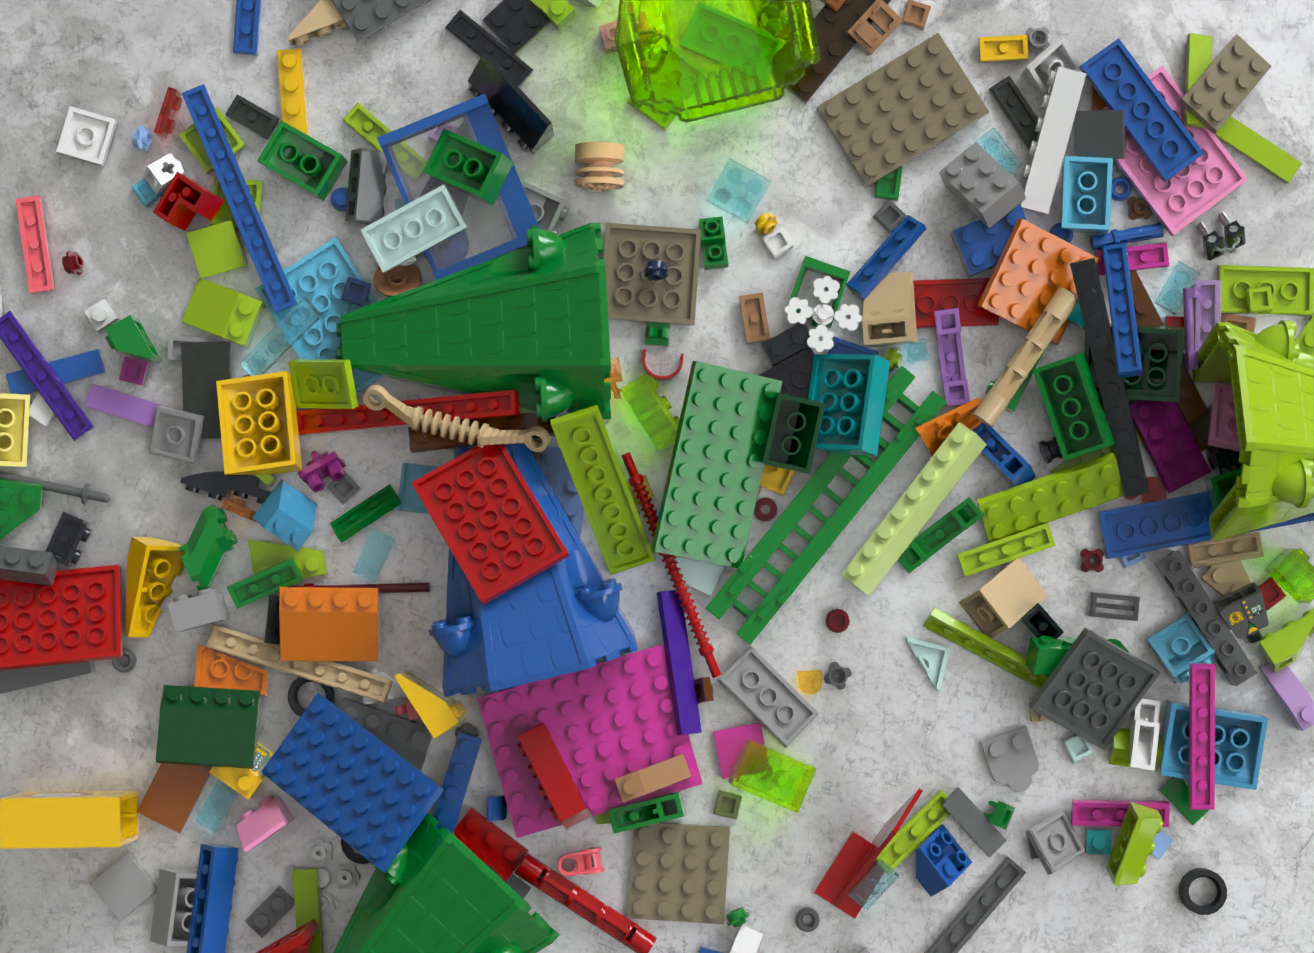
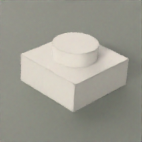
(101, 315)

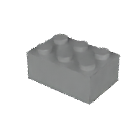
(982, 185)

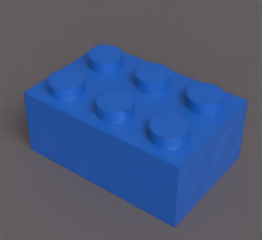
(982, 246)

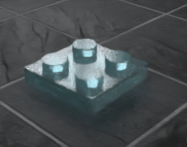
(738, 190)

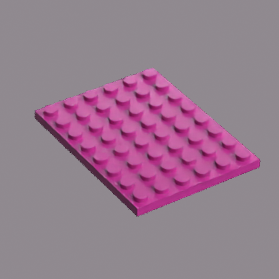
(603, 726)

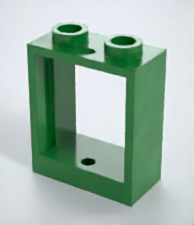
(824, 269)

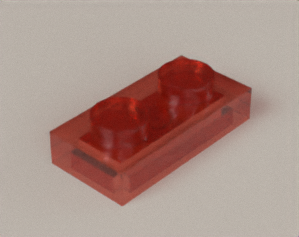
(171, 104)

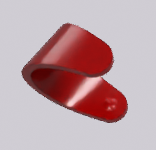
(662, 378)

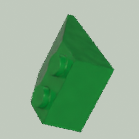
(302, 160)
(468, 166)

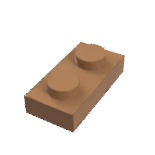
(754, 318)

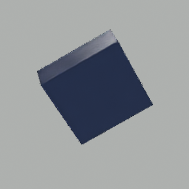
(356, 291)

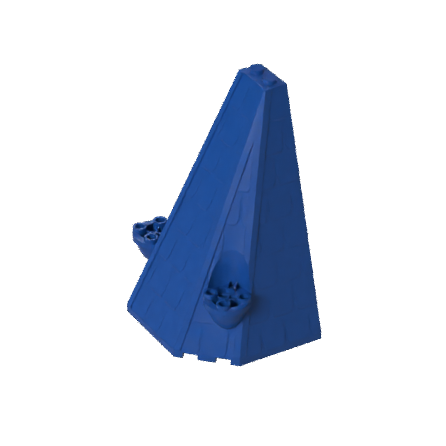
(540, 627)

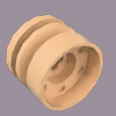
(599, 164)

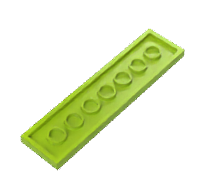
(603, 489)

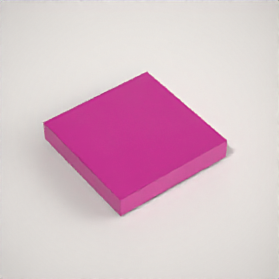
(730, 742)

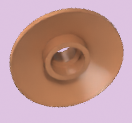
(397, 279)

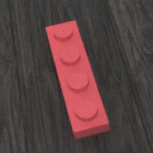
(35, 244)

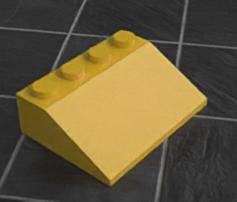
(259, 425)
(434, 709)

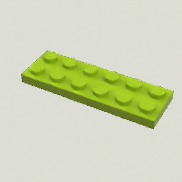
(1051, 497)

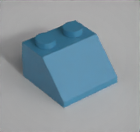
(287, 515)

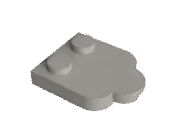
(1011, 758)

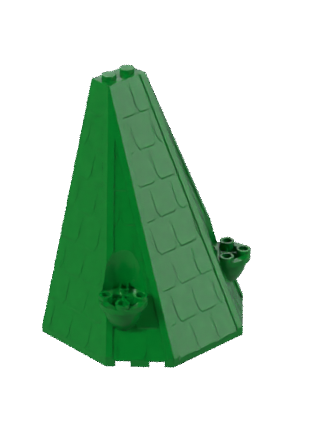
(502, 325)
(441, 902)

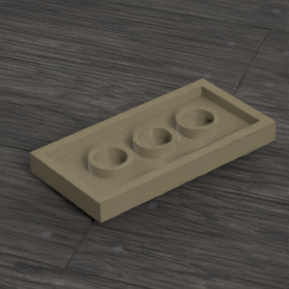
(1225, 84)

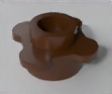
(1134, 213)

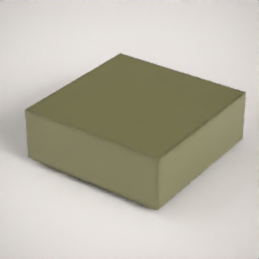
(727, 804)

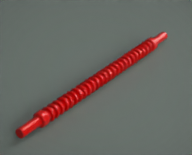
(705, 648)

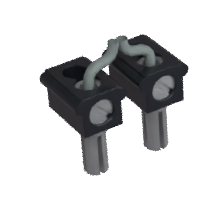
(1214, 245)

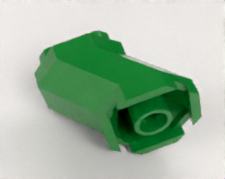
(207, 546)

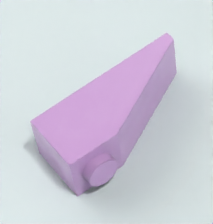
(1291, 695)

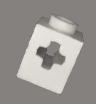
(162, 172)

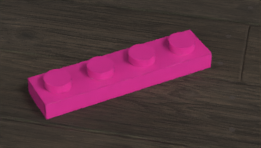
(1111, 812)

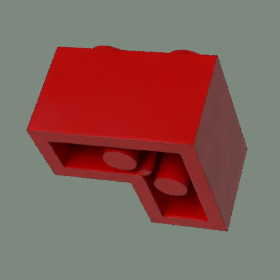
(184, 199)

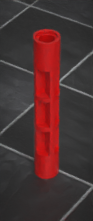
(585, 905)

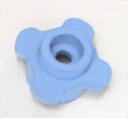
(142, 138)

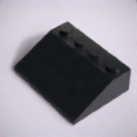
(510, 105)

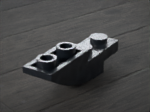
(221, 485)

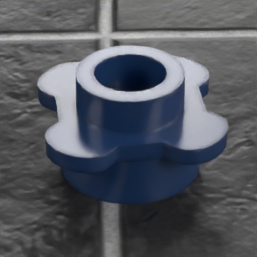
(656, 270)

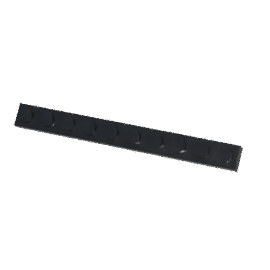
(1111, 387)

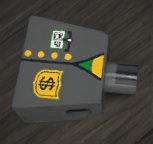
(1244, 612)

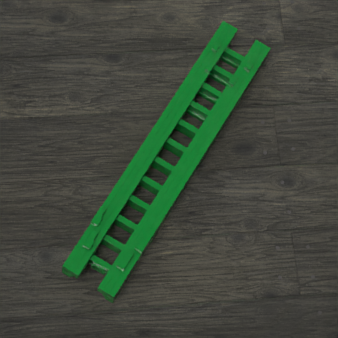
(834, 525)

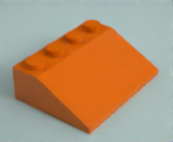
(329, 624)

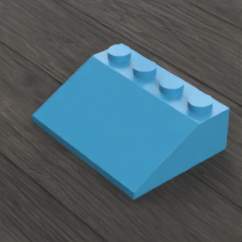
(1237, 745)

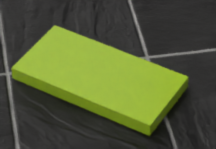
(1290, 288)

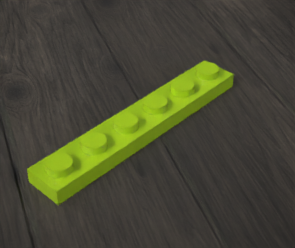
(982, 646)

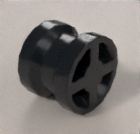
(1050, 450)

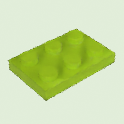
(323, 383)

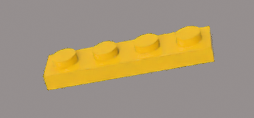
(292, 88)

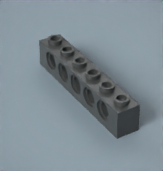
(1206, 617)

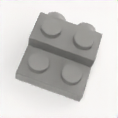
(546, 207)

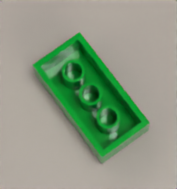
(1073, 406)

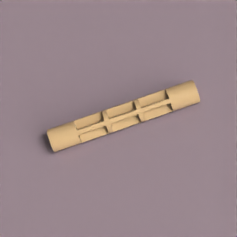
(1026, 356)

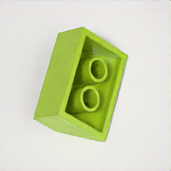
(1134, 844)

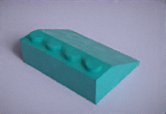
(854, 401)

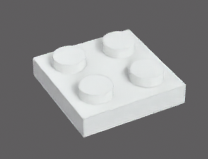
(86, 136)

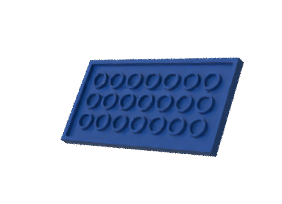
(352, 782)

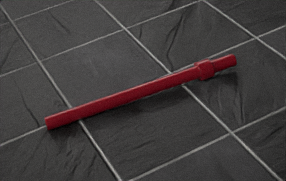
(384, 588)

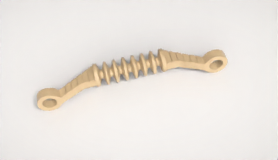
(485, 435)

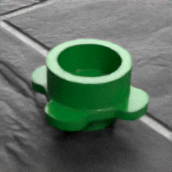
(737, 917)

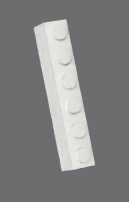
(1052, 138)

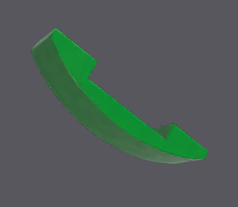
(940, 534)

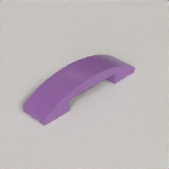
(951, 357)

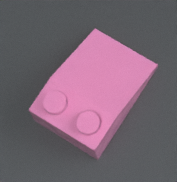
(264, 822)

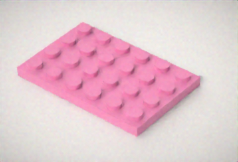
(1194, 187)

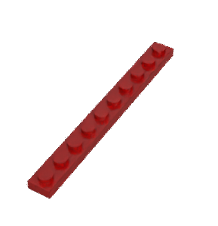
(363, 418)

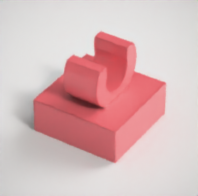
(407, 709)

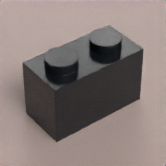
(786, 344)

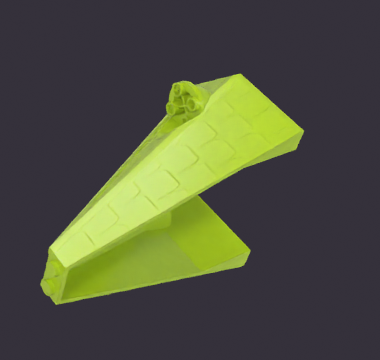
(1273, 424)

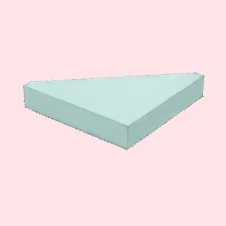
(932, 659)

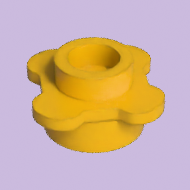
(766, 223)

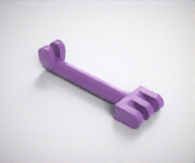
(1190, 358)

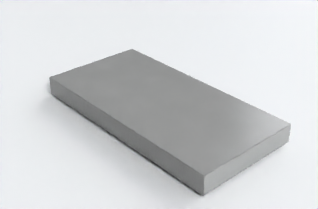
(767, 696)

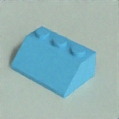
(1087, 194)

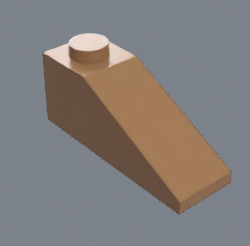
(652, 777)

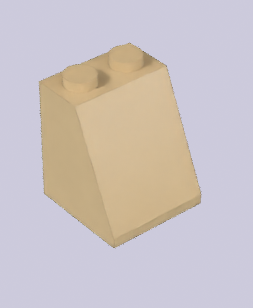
(1003, 599)

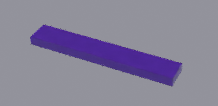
(43, 377)
(679, 663)

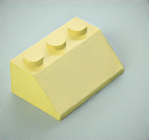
(14, 429)

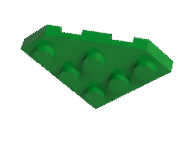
(18, 503)

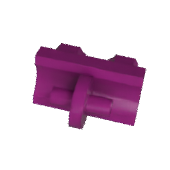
(320, 468)

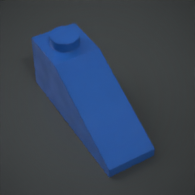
(1004, 457)

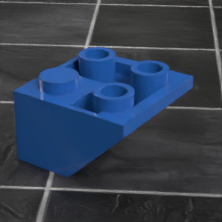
(940, 861)

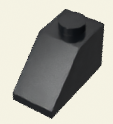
(1041, 623)

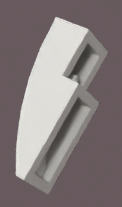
(1144, 735)

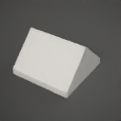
(1055, 55)

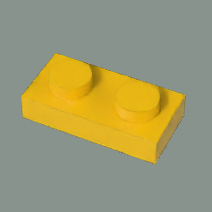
(1003, 48)

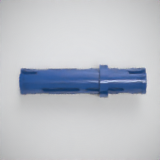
(1127, 236)

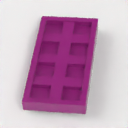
(1169, 443)

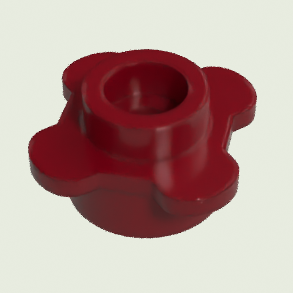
(73, 263)
(1098, 560)

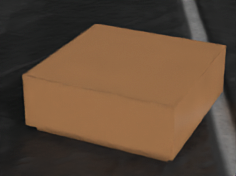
(916, 14)

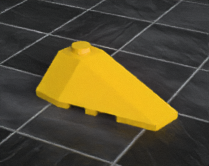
(150, 573)

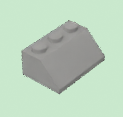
(173, 907)

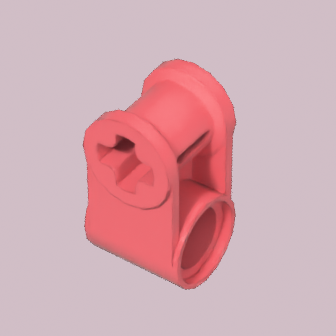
(582, 862)

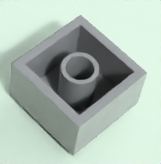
(198, 611)

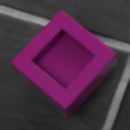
(134, 371)

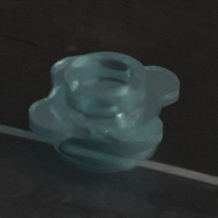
(922, 355)

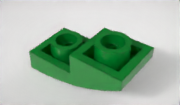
(713, 243)

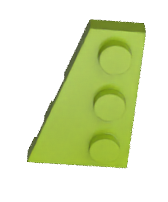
(266, 554)

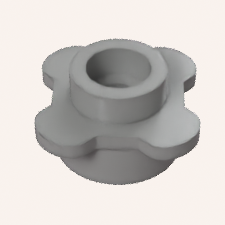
(1042, 33)

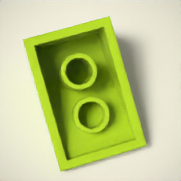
(223, 312)

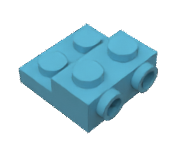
(1179, 646)

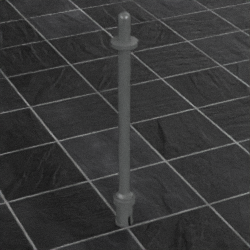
(84, 493)

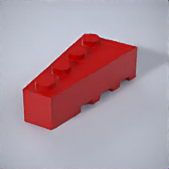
(554, 776)

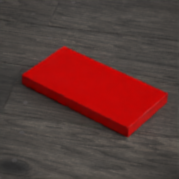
(951, 294)

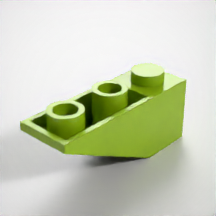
(1287, 644)

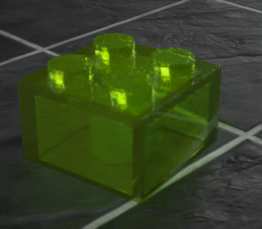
(1294, 574)

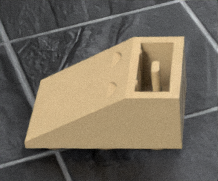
(890, 312)

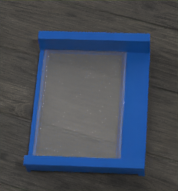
(490, 228)

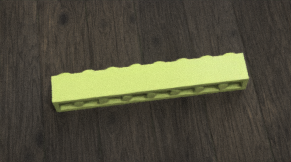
(914, 509)

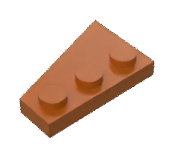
(938, 429)
(225, 672)

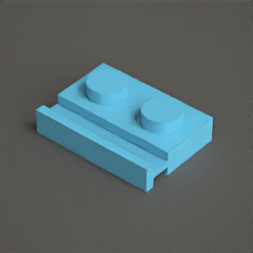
(407, 494)

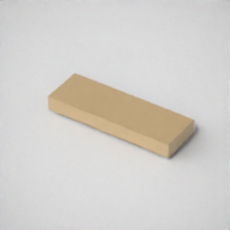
(1225, 550)

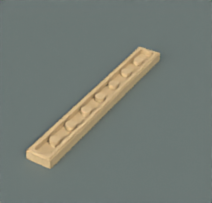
(322, 672)

